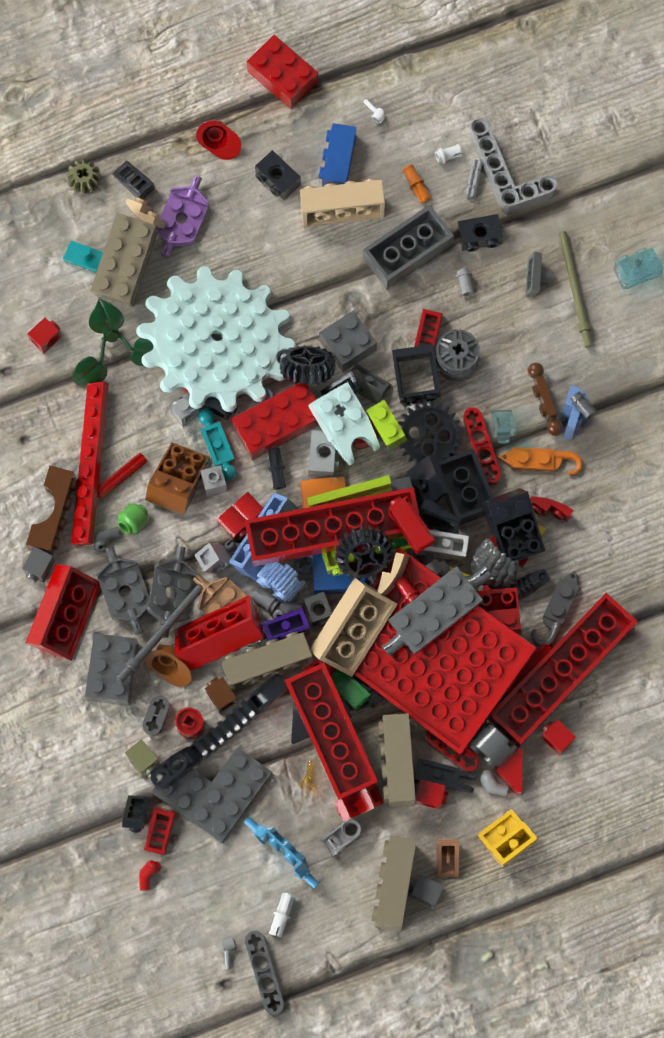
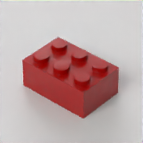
(282, 71)

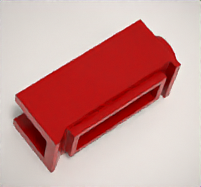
(410, 524)

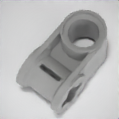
(340, 837)

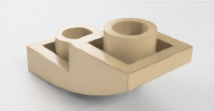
(144, 212)

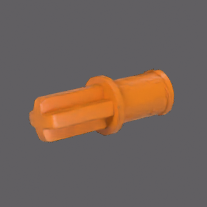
(416, 184)

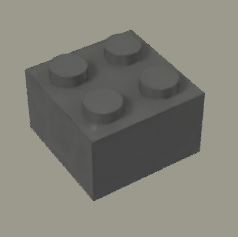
(348, 341)

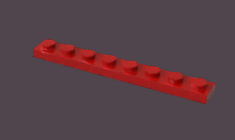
(90, 464)

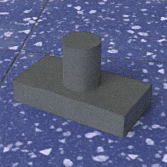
(536, 275)

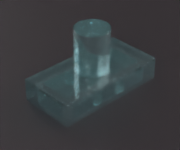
(503, 425)

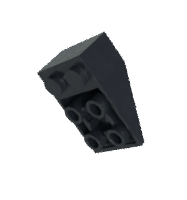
(514, 524)

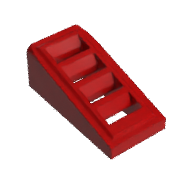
(430, 314)
(165, 812)

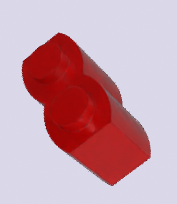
(233, 518)

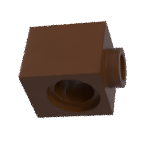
(220, 694)

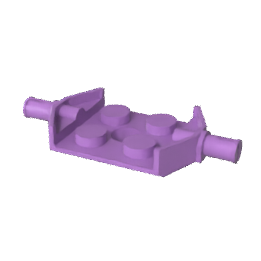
(186, 202)

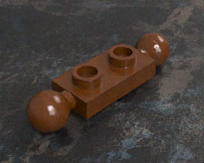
(547, 407)

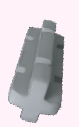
(473, 180)

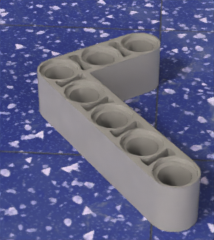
(501, 173)

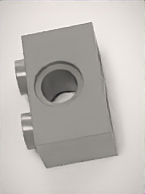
(318, 465)

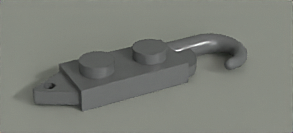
(558, 608)

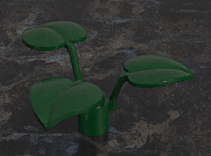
(107, 321)

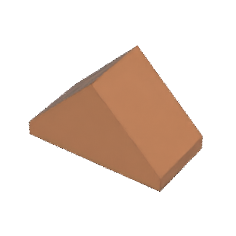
(447, 858)

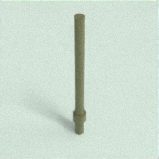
(583, 325)

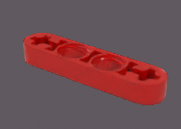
(484, 445)

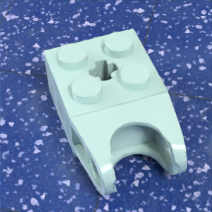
(351, 426)

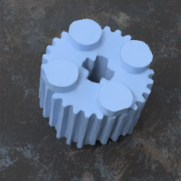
(280, 580)

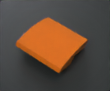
(319, 486)

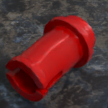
(406, 589)

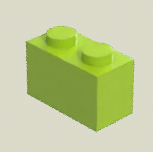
(386, 425)

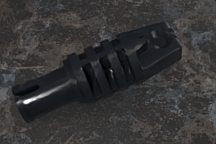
(530, 583)

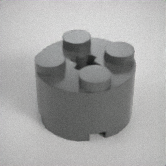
(492, 745)

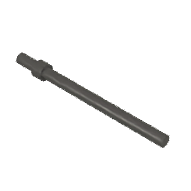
(134, 663)

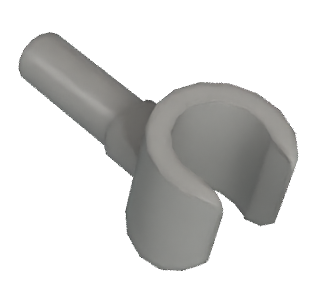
(227, 944)

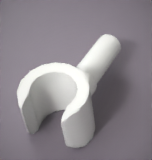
(378, 115)

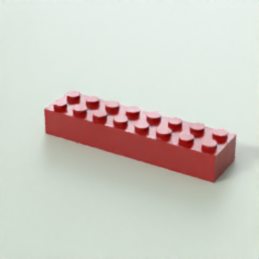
(319, 527)
(562, 670)

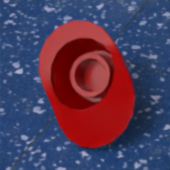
(218, 139)

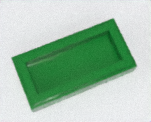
(350, 690)

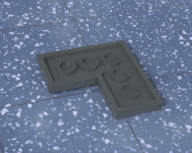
(218, 803)

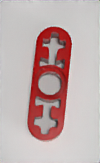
(469, 754)

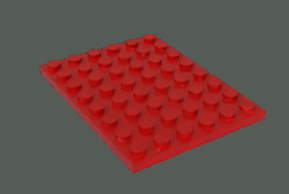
(454, 678)

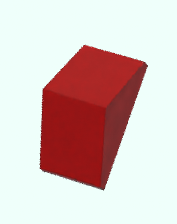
(511, 772)

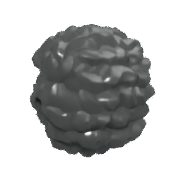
(498, 565)

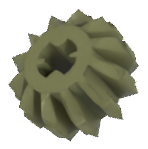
(82, 170)

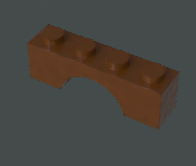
(45, 535)

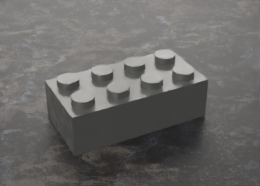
(408, 247)

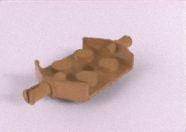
(219, 594)

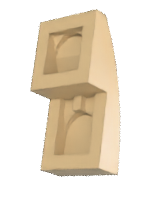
(388, 579)

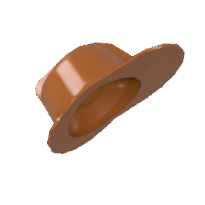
(168, 666)

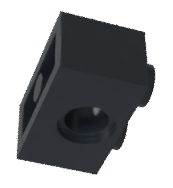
(272, 165)
(488, 225)

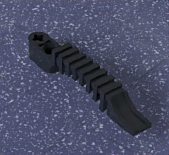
(217, 737)

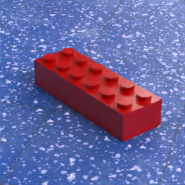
(331, 731)

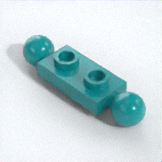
(217, 444)

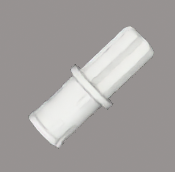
(282, 914)

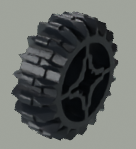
(307, 365)
(362, 546)

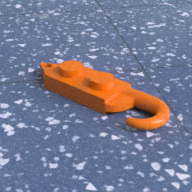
(539, 459)

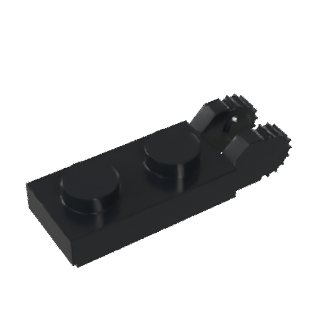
(443, 775)

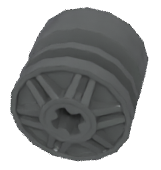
(459, 366)

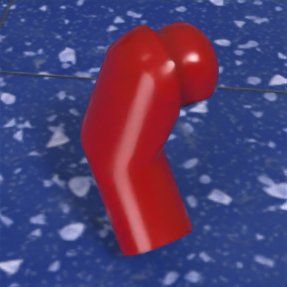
(146, 872)

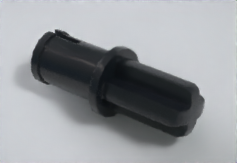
(276, 468)

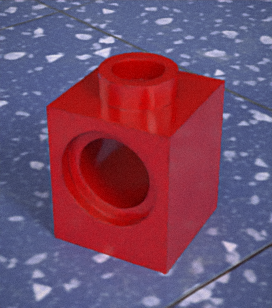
(44, 334)
(557, 736)
(431, 794)

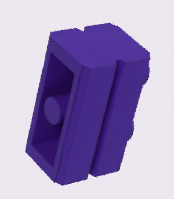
(286, 624)

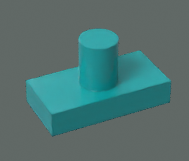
(83, 256)

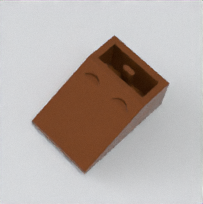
(176, 478)

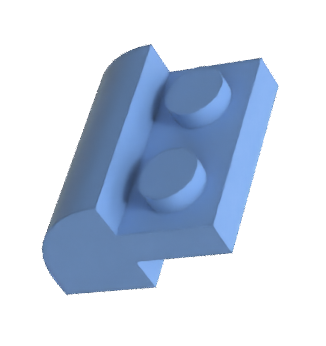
(573, 414)

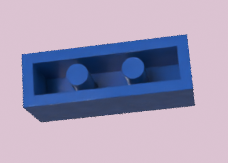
(338, 155)

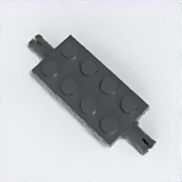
(436, 610)

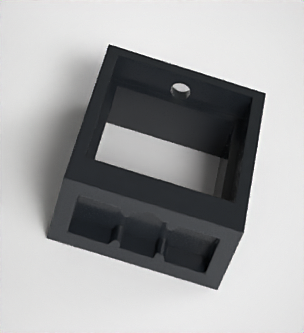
(414, 353)

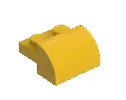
(507, 838)

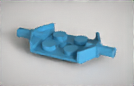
(291, 854)

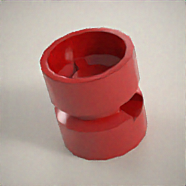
(190, 723)

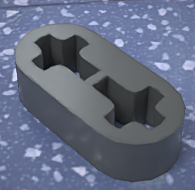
(151, 714)

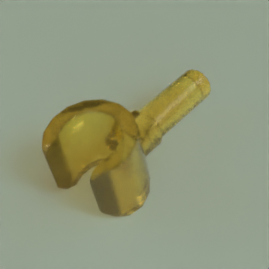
(308, 774)

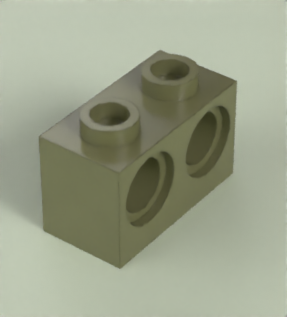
(142, 759)

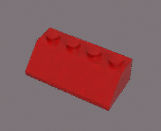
(63, 612)
(218, 633)

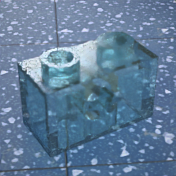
(631, 276)

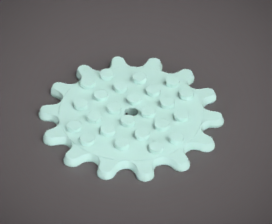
(209, 366)

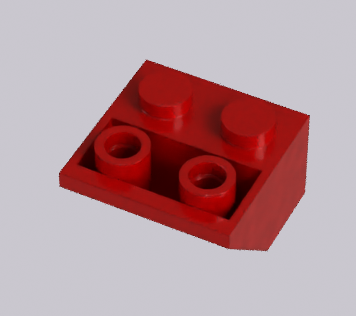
(503, 605)

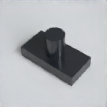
(135, 813)

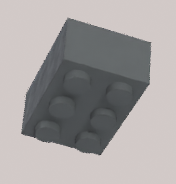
(106, 662)

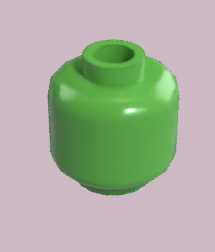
(133, 519)

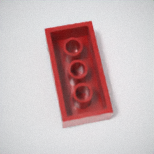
(276, 420)

